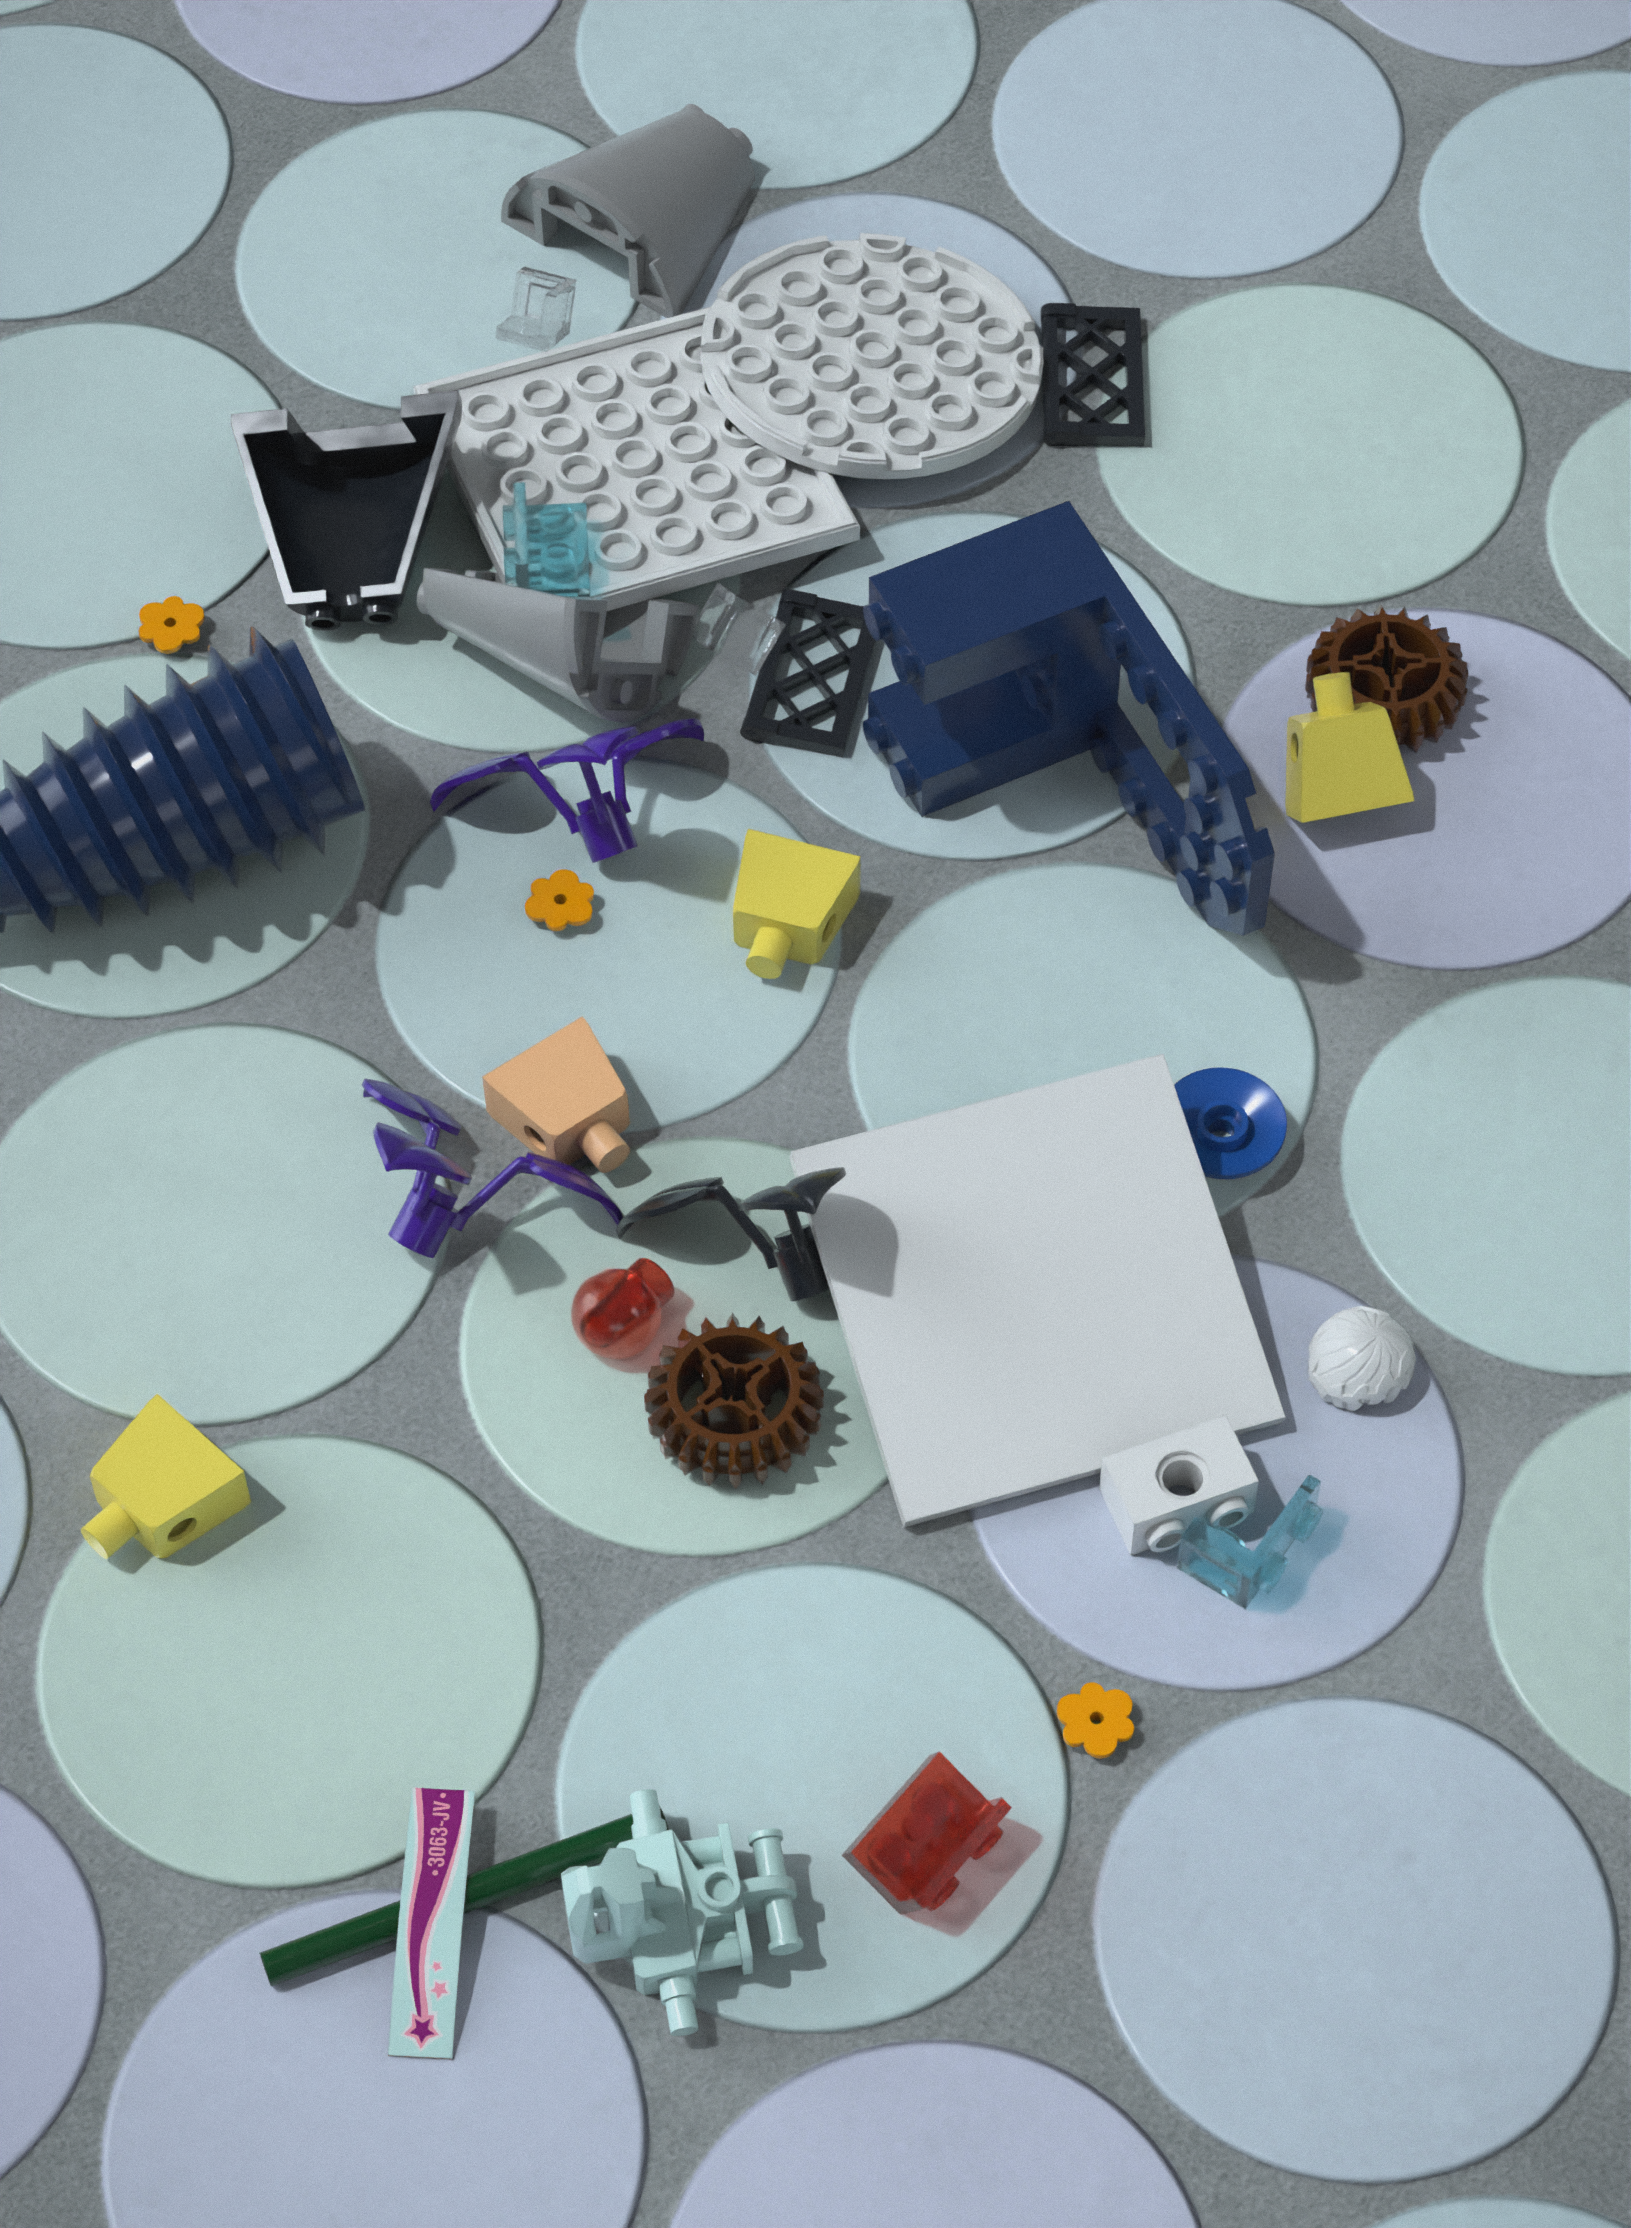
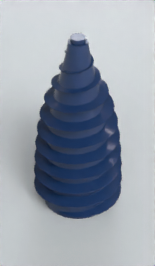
(175, 788)

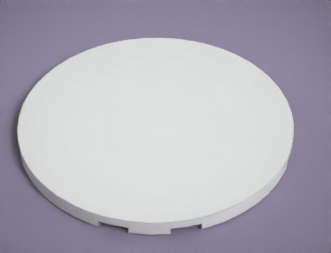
(871, 357)

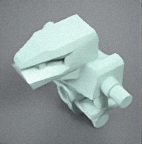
(679, 1907)

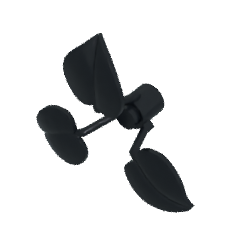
(796, 1251)

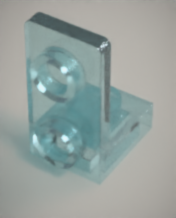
(1237, 1573)

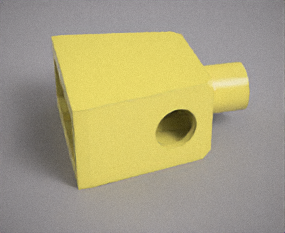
(1342, 756)
(791, 900)
(162, 1485)

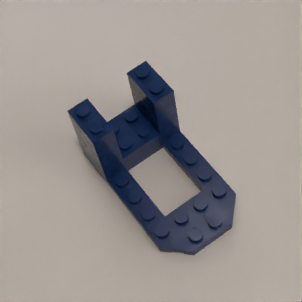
(1017, 665)

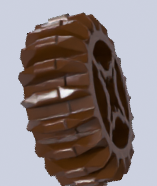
(1398, 667)
(729, 1434)

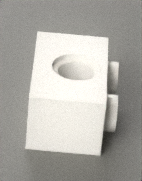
(1198, 1457)

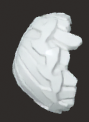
(1360, 1358)

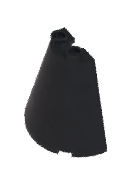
(347, 504)

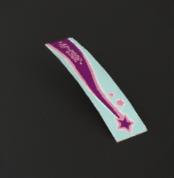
(430, 1923)

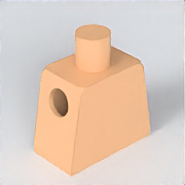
(563, 1099)

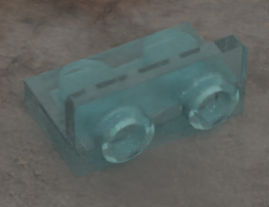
(548, 547)

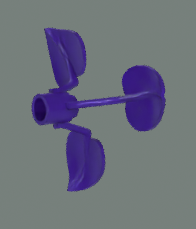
(601, 819)
(429, 1206)

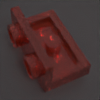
(926, 1837)

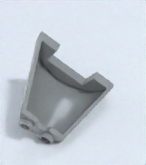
(648, 194)
(566, 643)

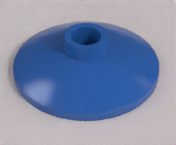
(1241, 1107)

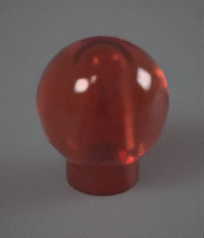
(621, 1309)

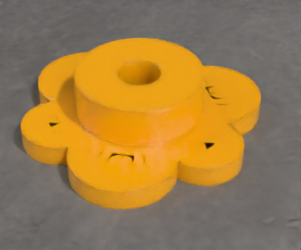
(170, 624)
(560, 901)
(1092, 1704)

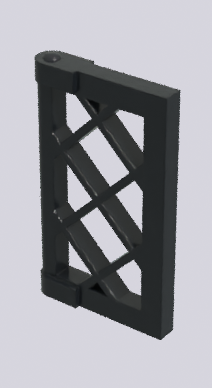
(1093, 427)
(795, 729)

